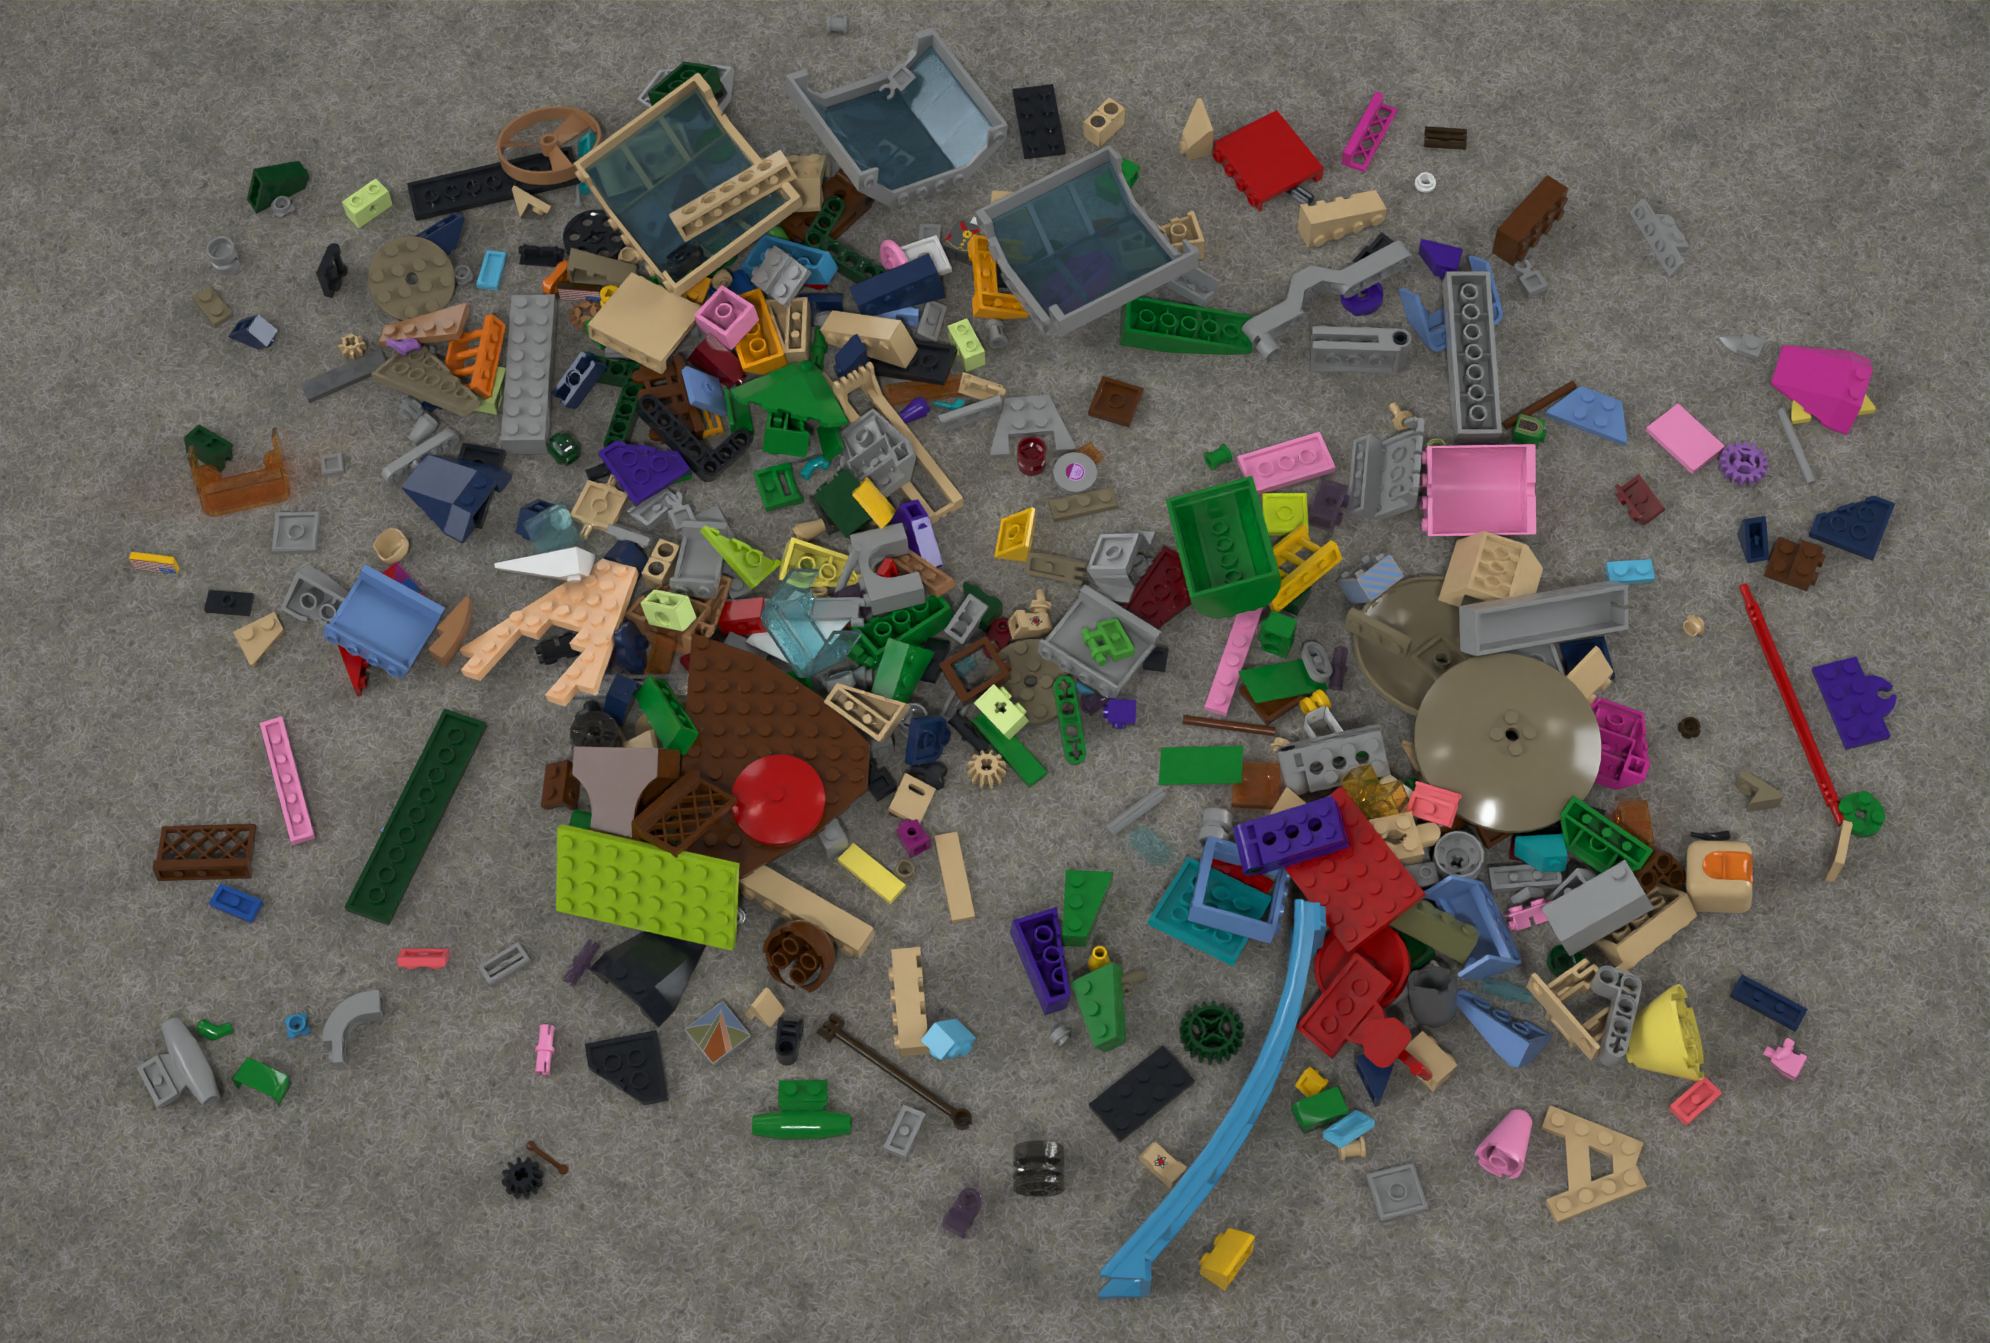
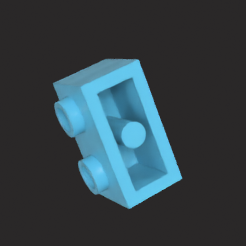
(948, 1039)

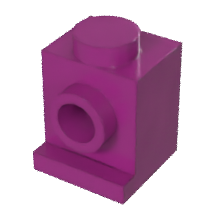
(913, 844)

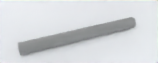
(1795, 444)

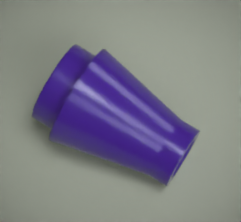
(914, 410)

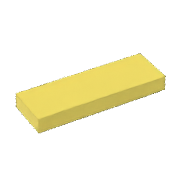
(871, 873)

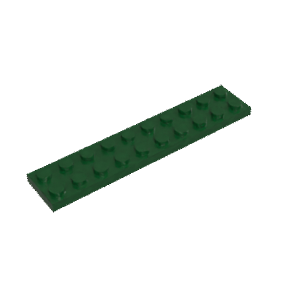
(415, 817)

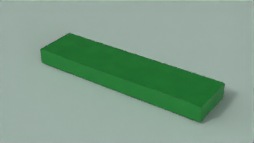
(1011, 750)

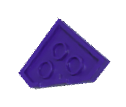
(642, 469)

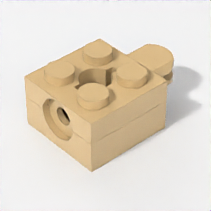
(1405, 837)

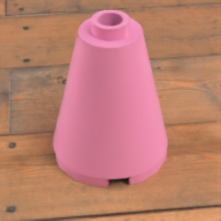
(1506, 1145)

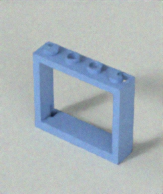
(1227, 921)

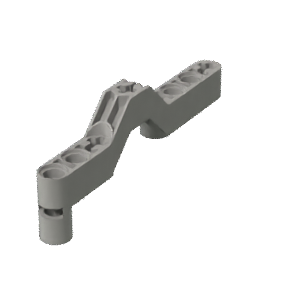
(1313, 280)

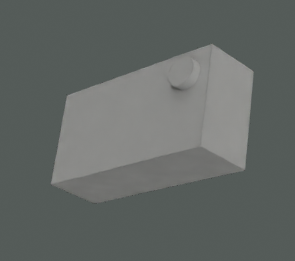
(1597, 908)

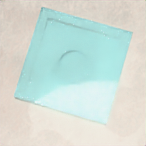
(552, 530)

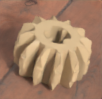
(986, 761)

